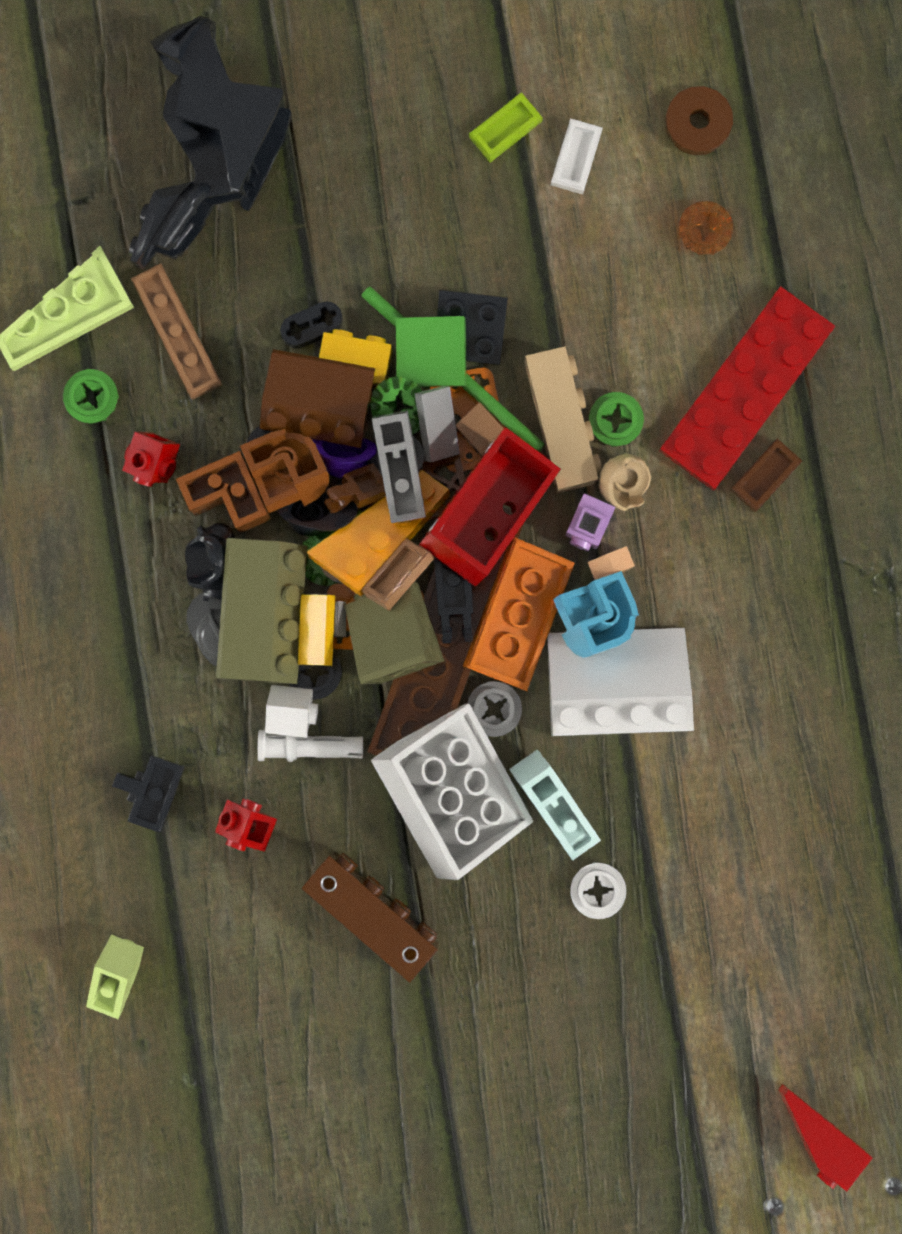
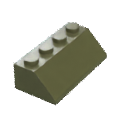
(261, 611)

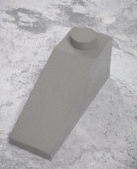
(399, 466)

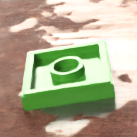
(432, 350)

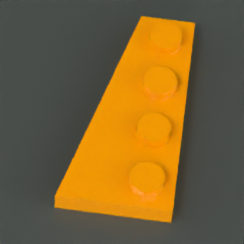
(370, 539)

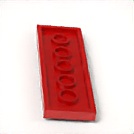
(747, 388)

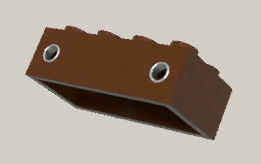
(372, 916)

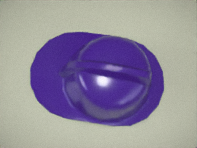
(343, 458)

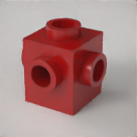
(150, 458)
(245, 825)

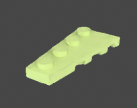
(70, 310)

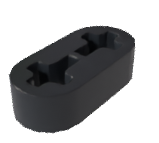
(308, 317)

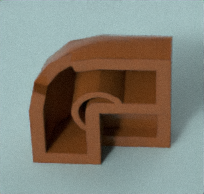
(286, 468)

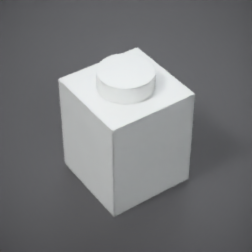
(290, 711)

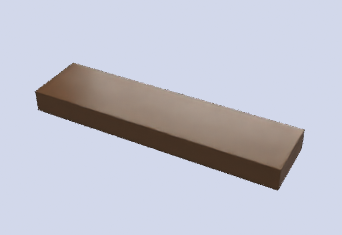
(176, 331)

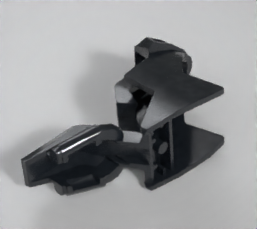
(224, 129)

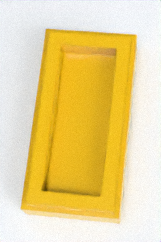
(316, 630)

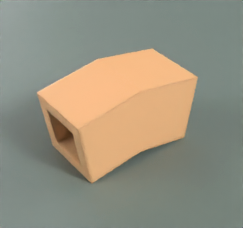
(611, 563)

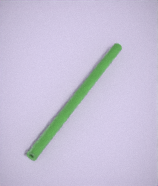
(472, 386)

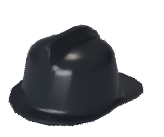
(316, 517)

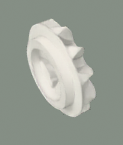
(610, 902)

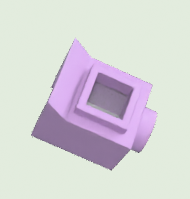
(589, 523)

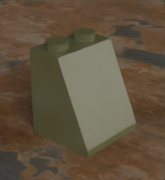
(394, 640)

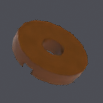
(698, 101)

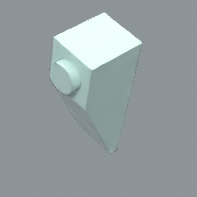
(555, 804)

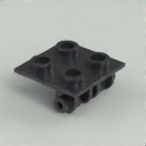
(484, 322)

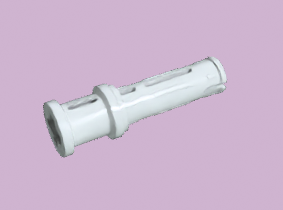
(313, 746)

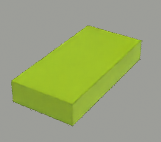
(505, 127)

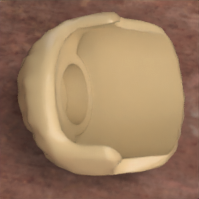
(624, 481)

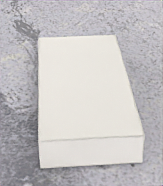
(576, 156)

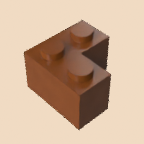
(228, 483)

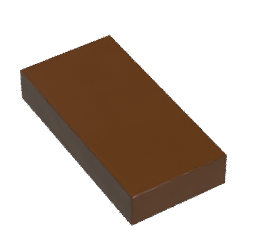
(766, 475)

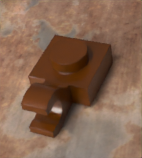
(360, 485)

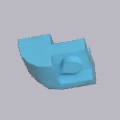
(597, 615)

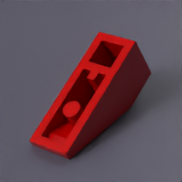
(828, 1147)

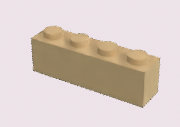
(561, 418)

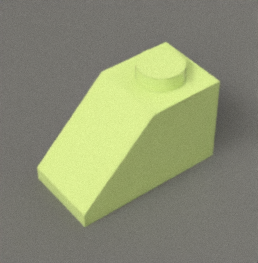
(114, 976)

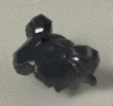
(207, 559)

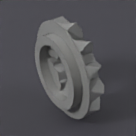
(511, 708)

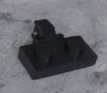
(151, 792)

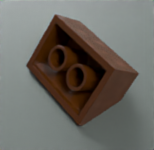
(317, 398)

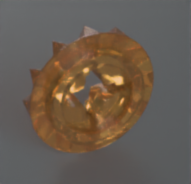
(719, 221)

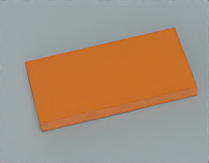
(518, 614)

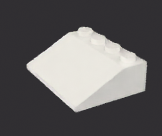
(623, 689)
(452, 792)

